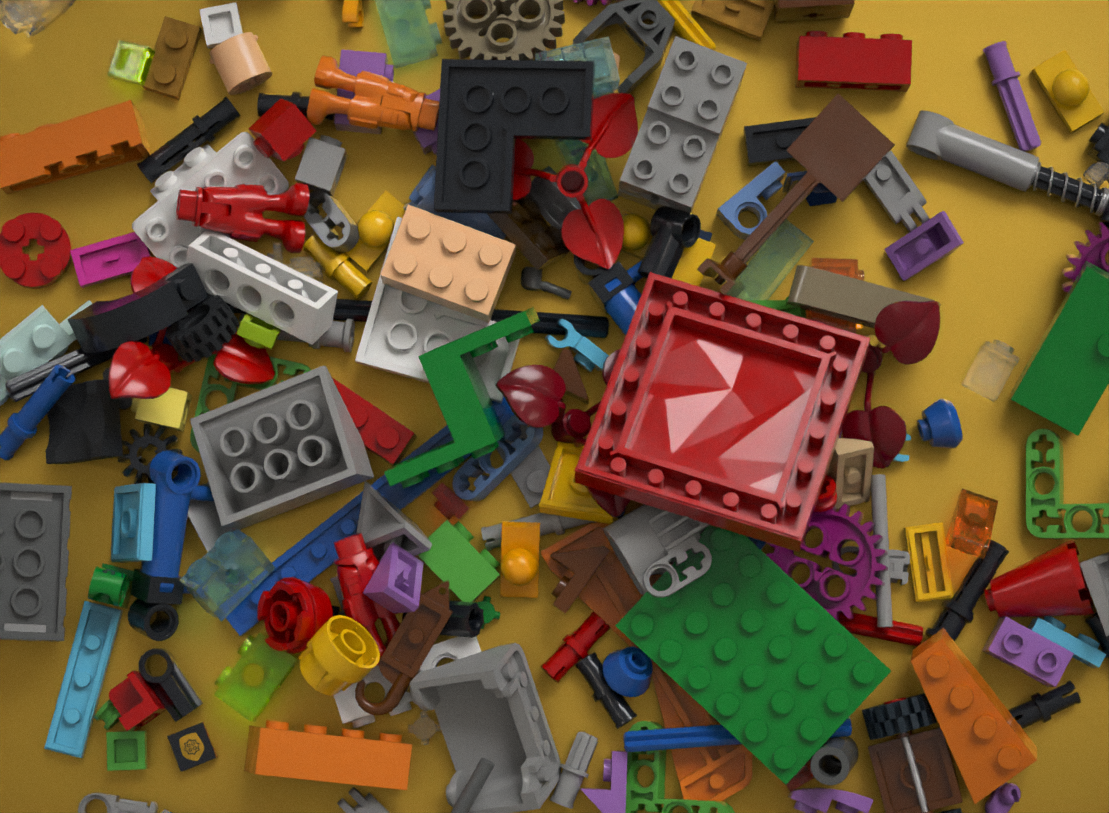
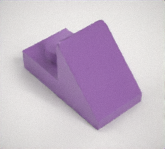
(924, 246)
(615, 772)

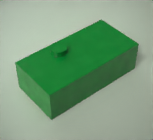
(1072, 357)

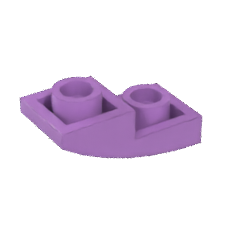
(814, 799)

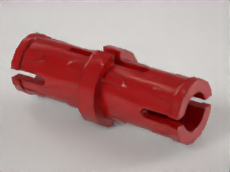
(575, 647)

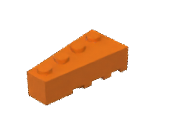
(73, 147)
(974, 721)
(328, 757)

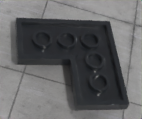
(491, 106)

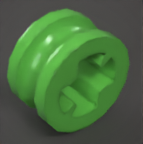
(108, 714)

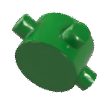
(488, 611)

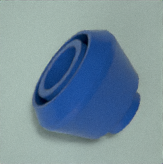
(940, 425)
(628, 671)

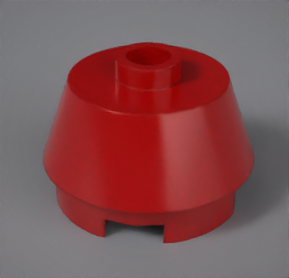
(293, 613)

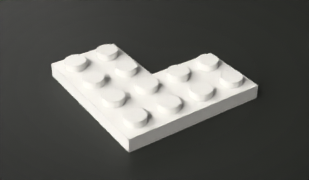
(408, 326)

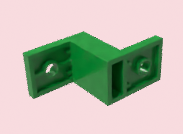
(462, 399)

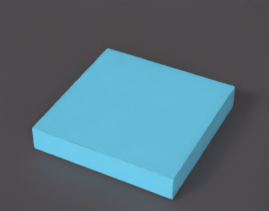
(133, 523)

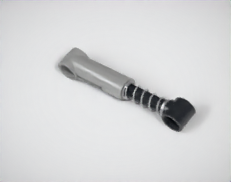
(942, 139)

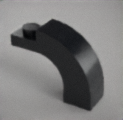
(138, 315)

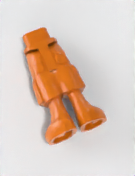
(375, 100)

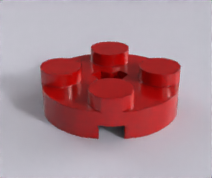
(50, 265)

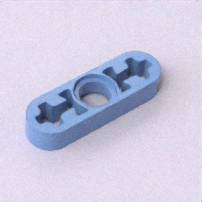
(486, 484)

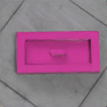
(108, 259)

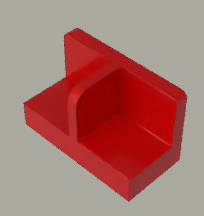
(136, 702)

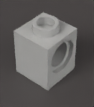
(322, 164)

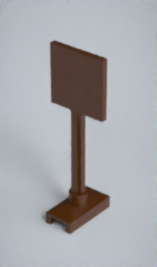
(836, 151)

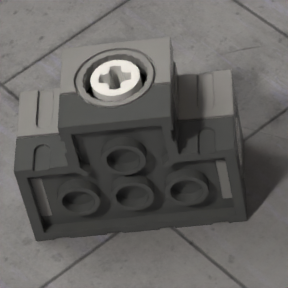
(33, 561)

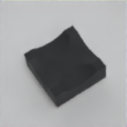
(84, 425)

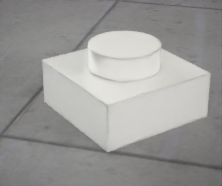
(220, 23)

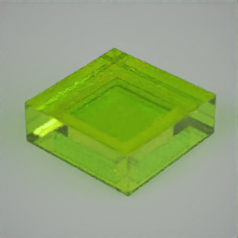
(131, 62)

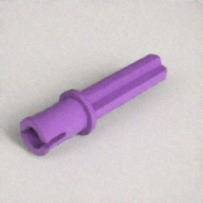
(1012, 96)

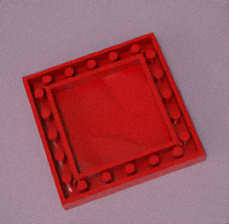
(723, 411)

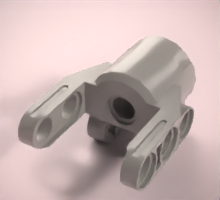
(651, 541)

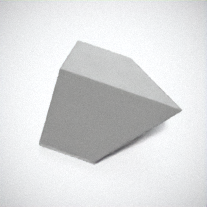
(384, 524)

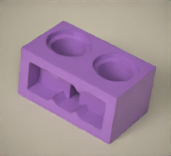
(1027, 652)

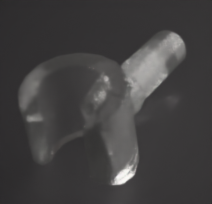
(1097, 173)

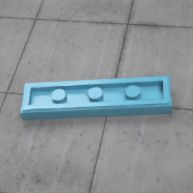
(83, 679)

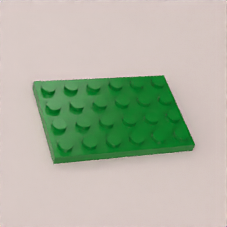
(755, 652)

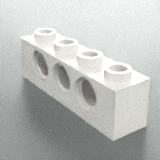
(263, 286)
(346, 702)

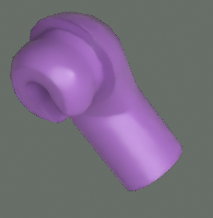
(1003, 798)

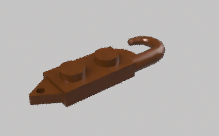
(409, 649)

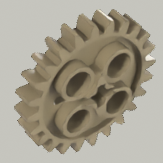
(503, 20)

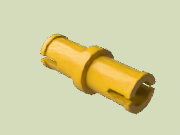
(338, 266)

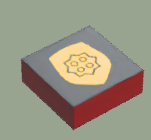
(192, 746)

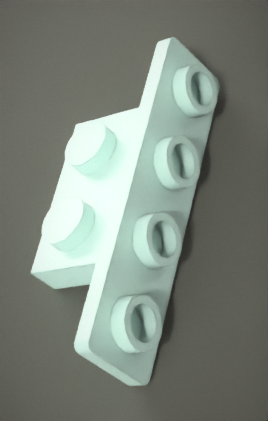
(33, 345)

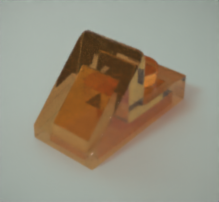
(972, 524)

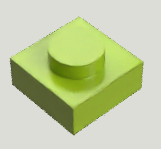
(257, 332)

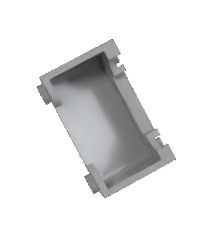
(492, 713)

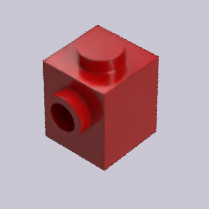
(281, 131)

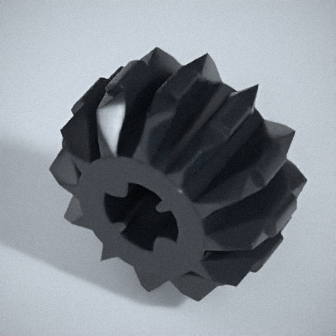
(146, 443)

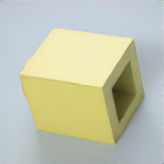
(167, 410)

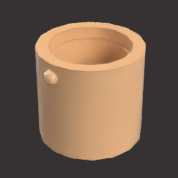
(240, 63)

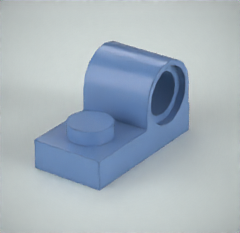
(746, 199)

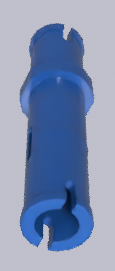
(25, 422)

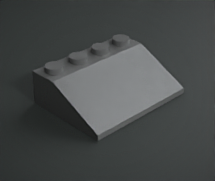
(280, 449)

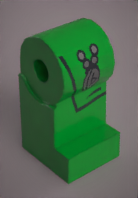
(111, 585)

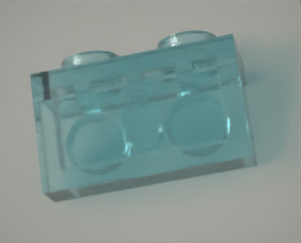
(408, 30)

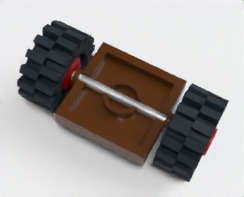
(914, 769)

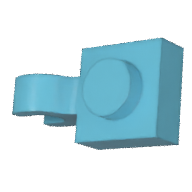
(587, 353)

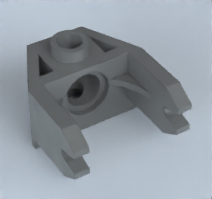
(650, 38)

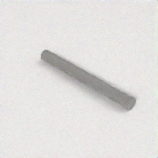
(880, 519)

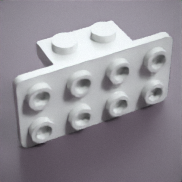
(202, 167)

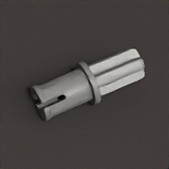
(574, 769)

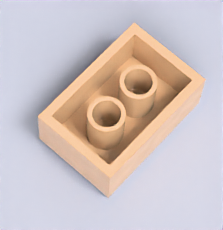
(448, 263)

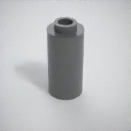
(829, 769)

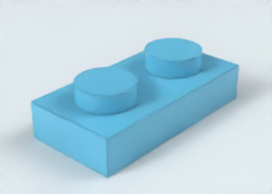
(1083, 647)

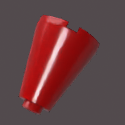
(1043, 587)

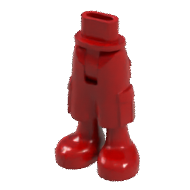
(240, 211)
(354, 572)

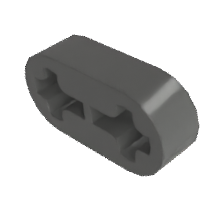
(335, 216)

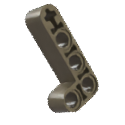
(843, 296)

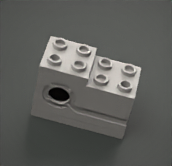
(681, 127)

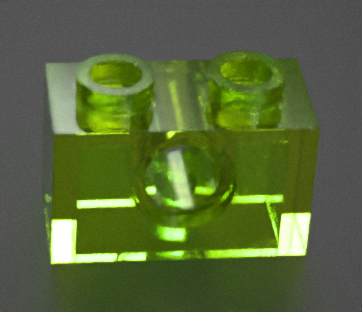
(250, 699)

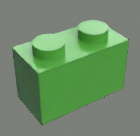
(459, 562)

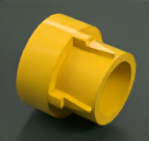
(338, 655)

